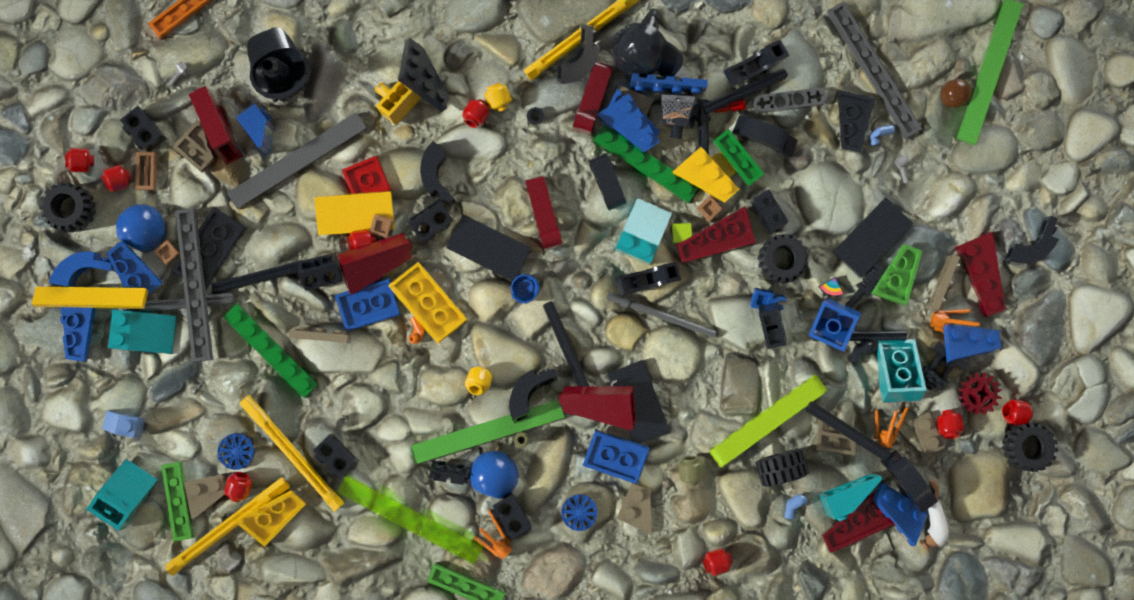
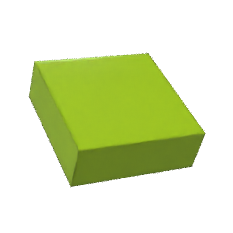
(681, 232)

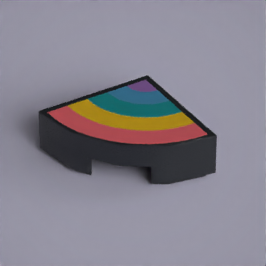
(831, 287)

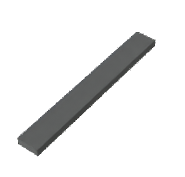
(874, 70)
(296, 161)
(194, 285)

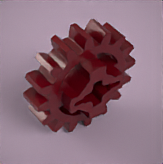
(977, 400)

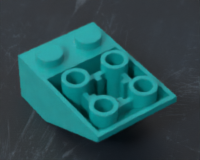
(122, 495)

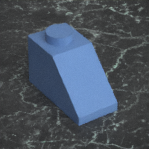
(123, 424)

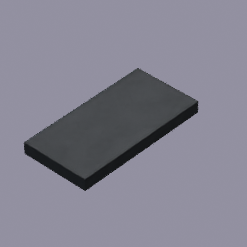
(872, 237)
(217, 240)
(488, 247)
(649, 414)

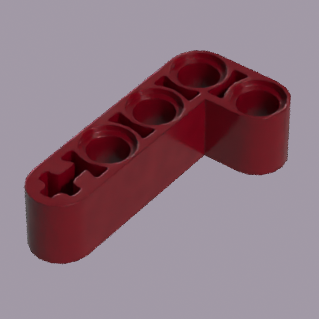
(592, 98)
(544, 213)

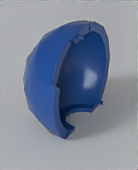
(141, 227)
(494, 474)

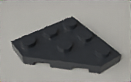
(420, 75)

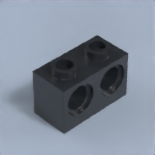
(145, 127)
(769, 211)
(427, 216)
(320, 271)
(772, 325)
(339, 451)
(516, 514)

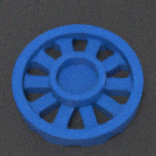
(236, 451)
(579, 512)

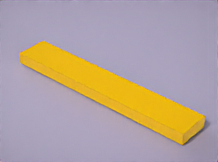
(90, 297)

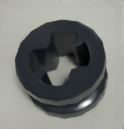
(540, 118)

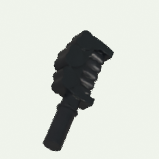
(867, 285)

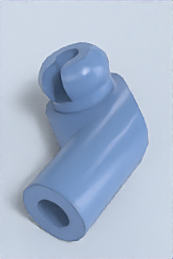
(880, 131)
(794, 503)

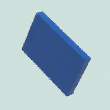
(368, 305)
(616, 456)

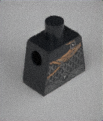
(679, 112)

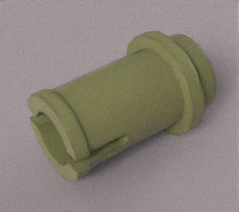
(517, 443)

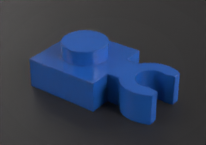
(764, 297)

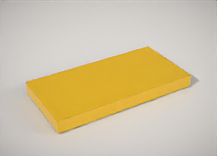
(351, 211)
(428, 303)

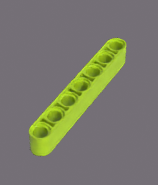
(767, 420)

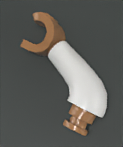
(938, 528)

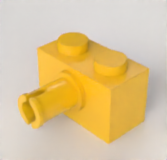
(395, 101)

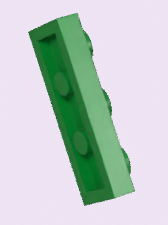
(738, 157)

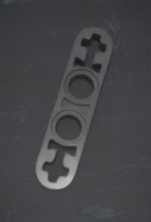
(789, 100)

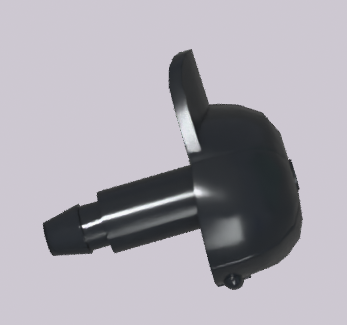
(644, 50)
(277, 65)

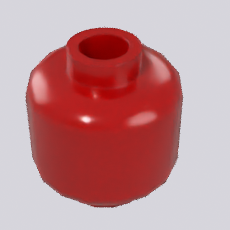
(475, 113)
(79, 160)
(116, 178)
(360, 238)
(1017, 412)
(950, 424)
(238, 486)
(717, 562)

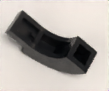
(584, 59)
(756, 64)
(765, 134)
(429, 170)
(1041, 247)
(648, 279)
(524, 389)
(910, 481)

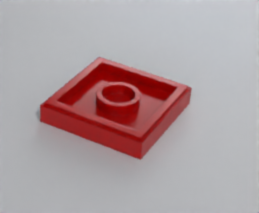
(366, 177)

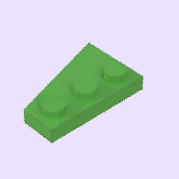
(899, 276)

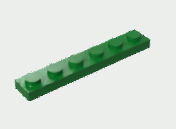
(645, 163)
(270, 350)

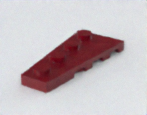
(720, 237)
(983, 271)
(860, 524)

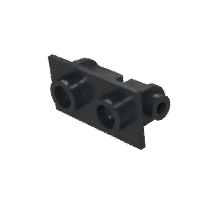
(440, 470)

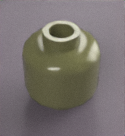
(691, 470)

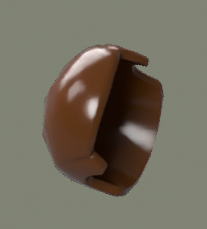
(956, 93)

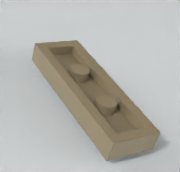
(944, 283)
(320, 334)

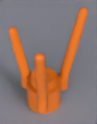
(940, 319)
(887, 438)
(501, 547)

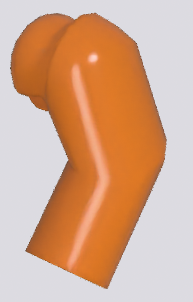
(418, 332)

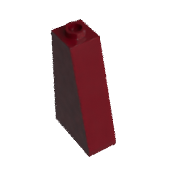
(215, 125)
(373, 261)
(601, 403)

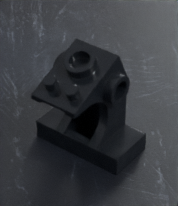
(932, 381)

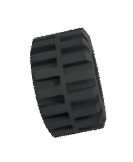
(53, 201)
(794, 247)
(1045, 449)
(782, 468)

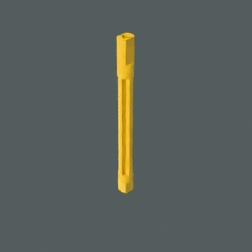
(574, 40)
(291, 452)
(225, 527)

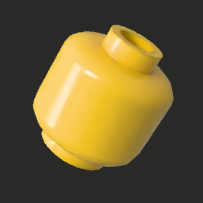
(498, 96)
(478, 380)

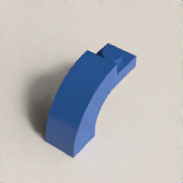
(74, 265)

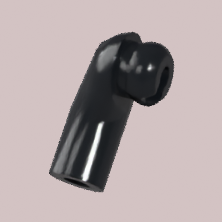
(859, 349)

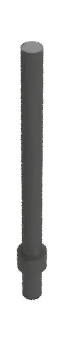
(627, 302)

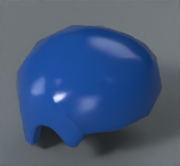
(525, 288)

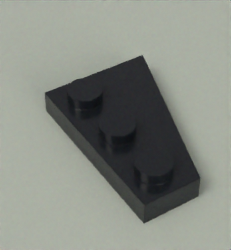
(853, 119)

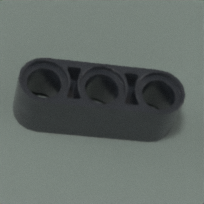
(607, 181)

